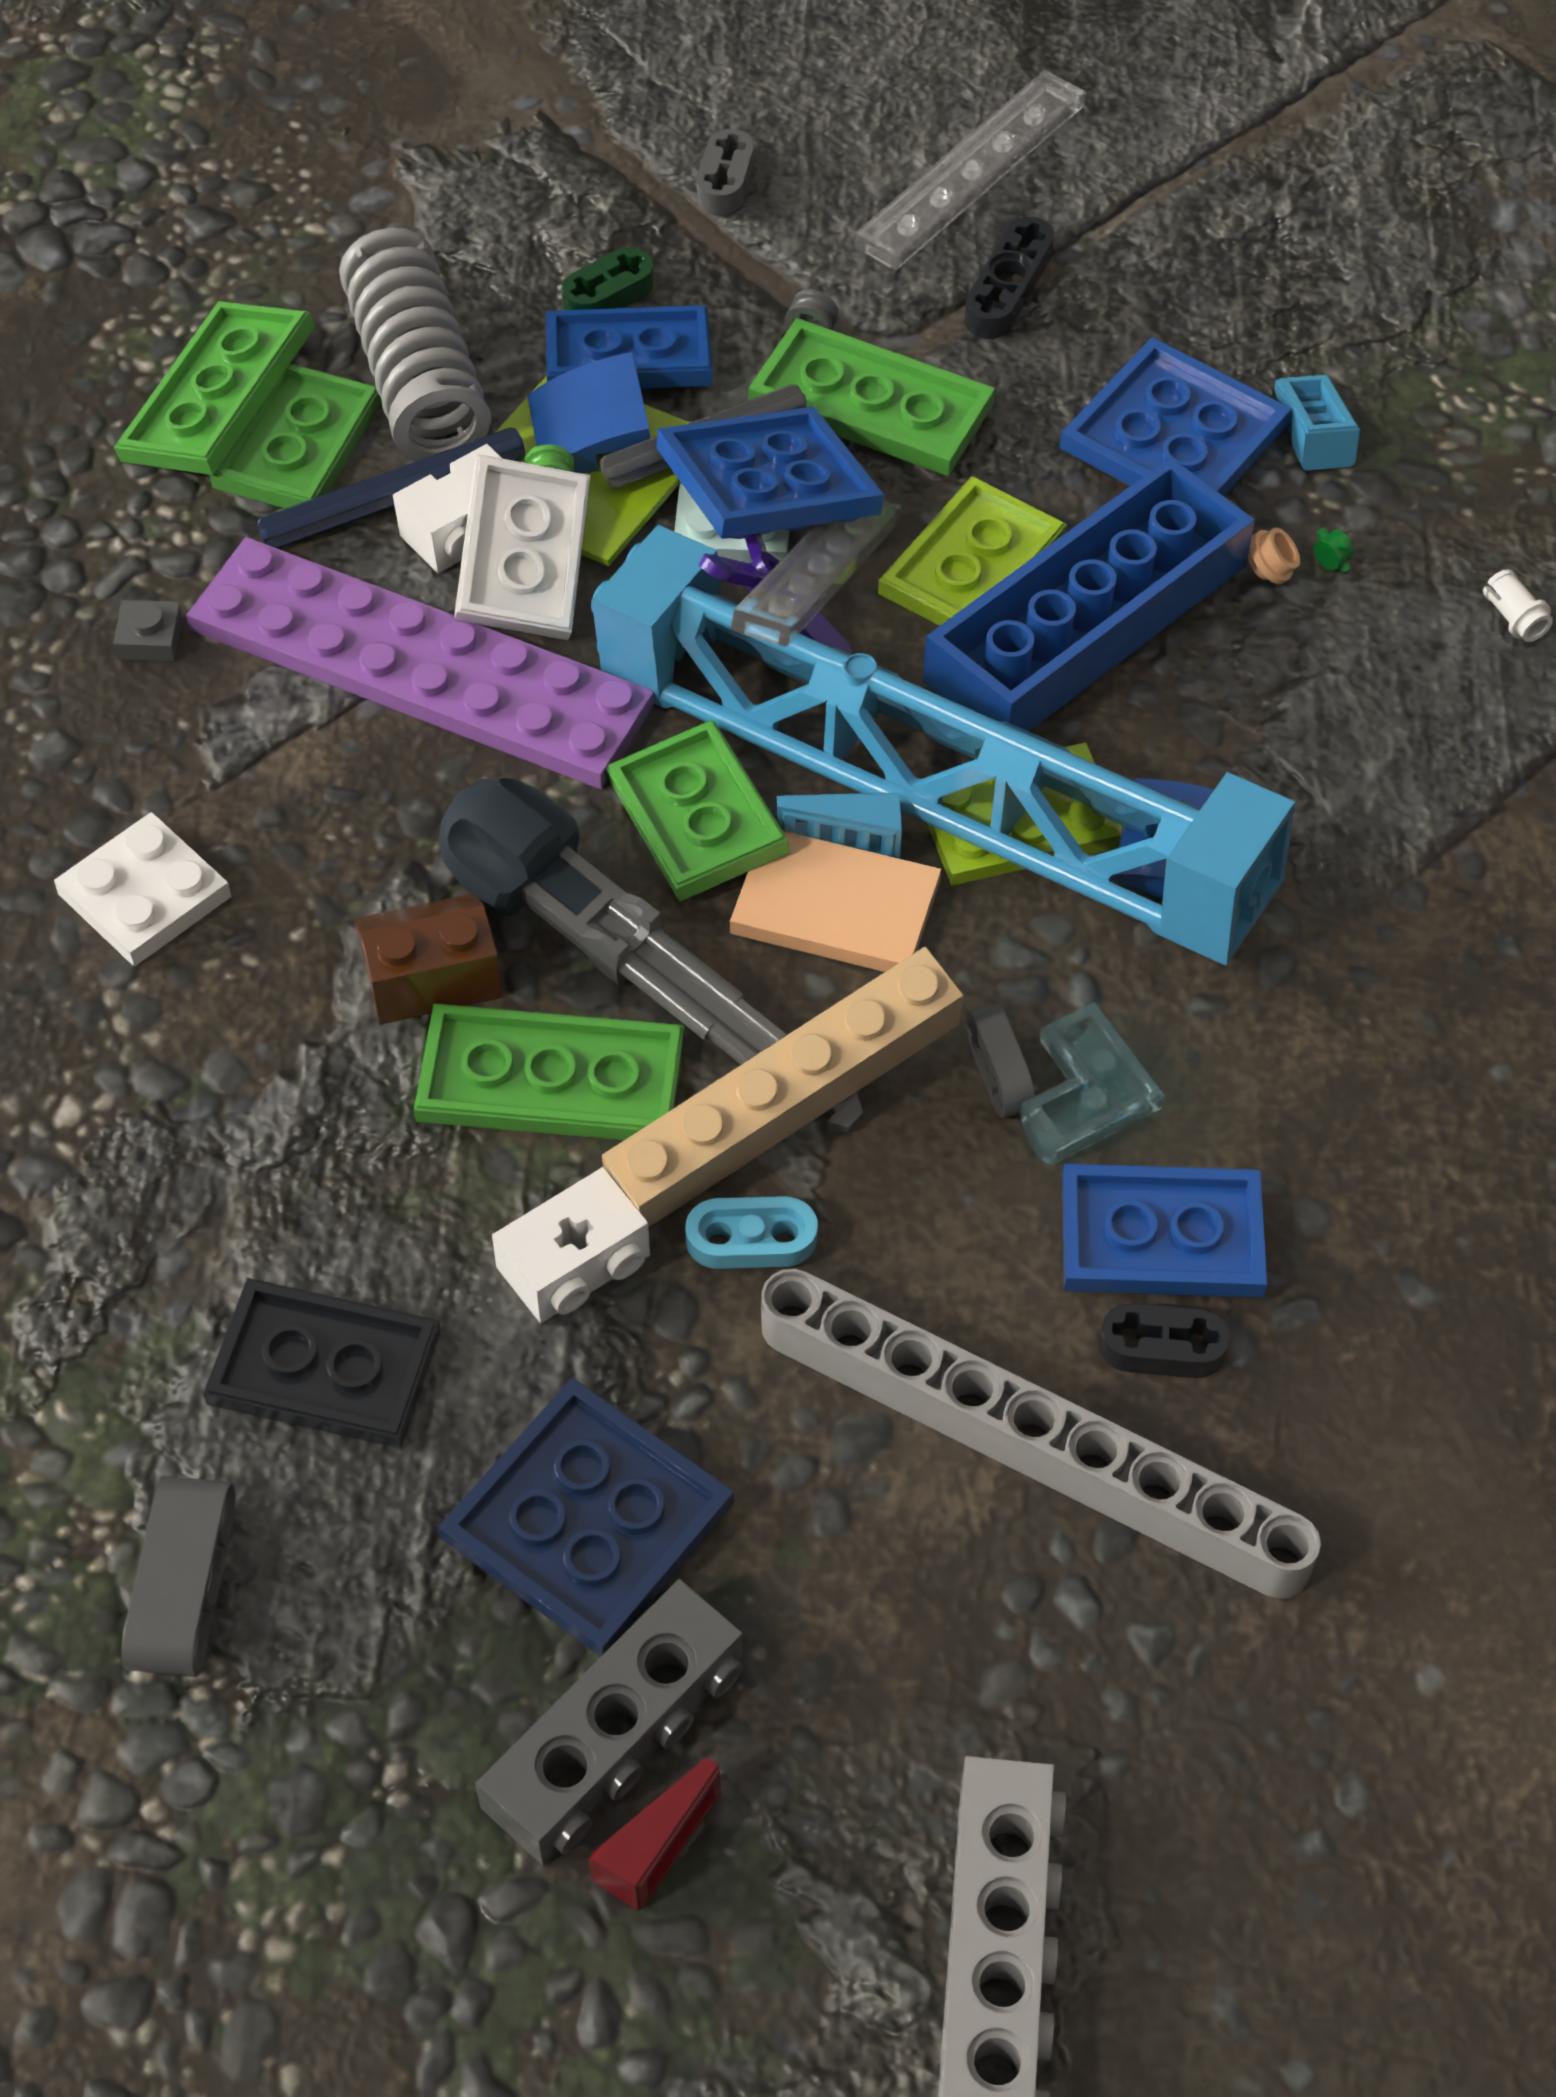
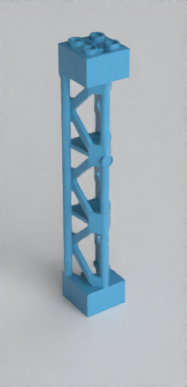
(1218, 857)

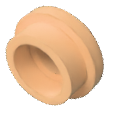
(1273, 555)

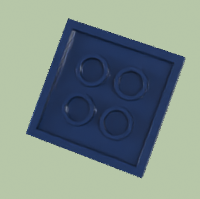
(587, 1516)

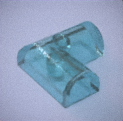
(1103, 1087)

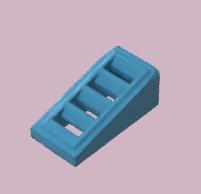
(1322, 429)
(851, 820)

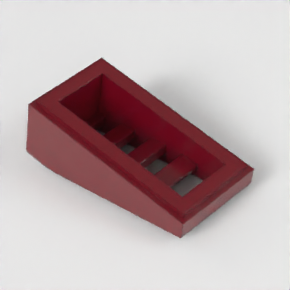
(646, 1848)

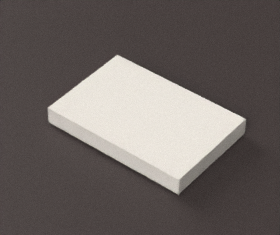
(522, 547)

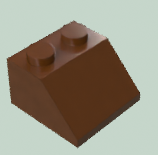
(429, 957)

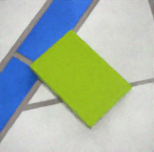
(967, 551)

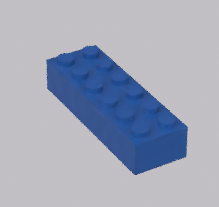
(1089, 598)

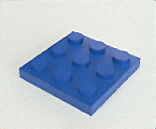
(1179, 410)
(769, 472)

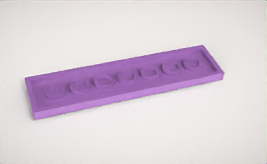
(422, 661)

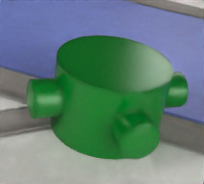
(1333, 550)

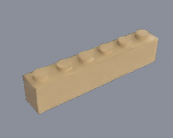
(785, 1086)

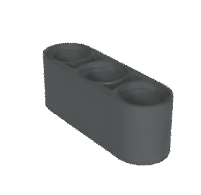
(179, 1576)

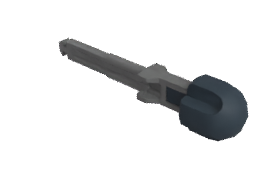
(521, 854)

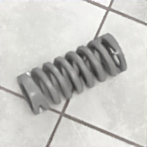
(397, 326)

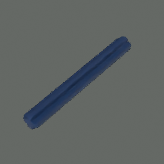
(373, 493)

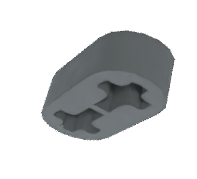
(717, 170)
(999, 1059)

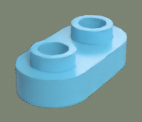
(751, 1230)

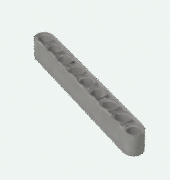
(1049, 1458)

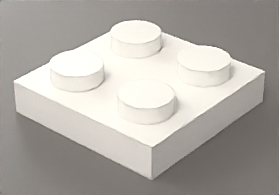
(142, 889)

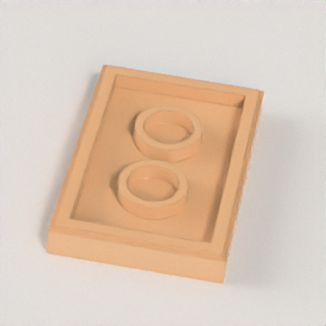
(838, 903)

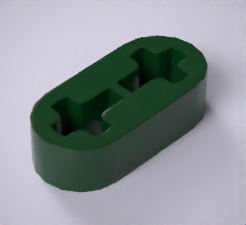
(610, 281)

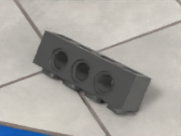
(673, 1631)

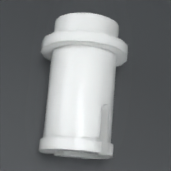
(1525, 614)

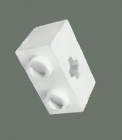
(572, 1246)

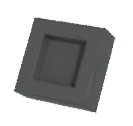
(147, 630)

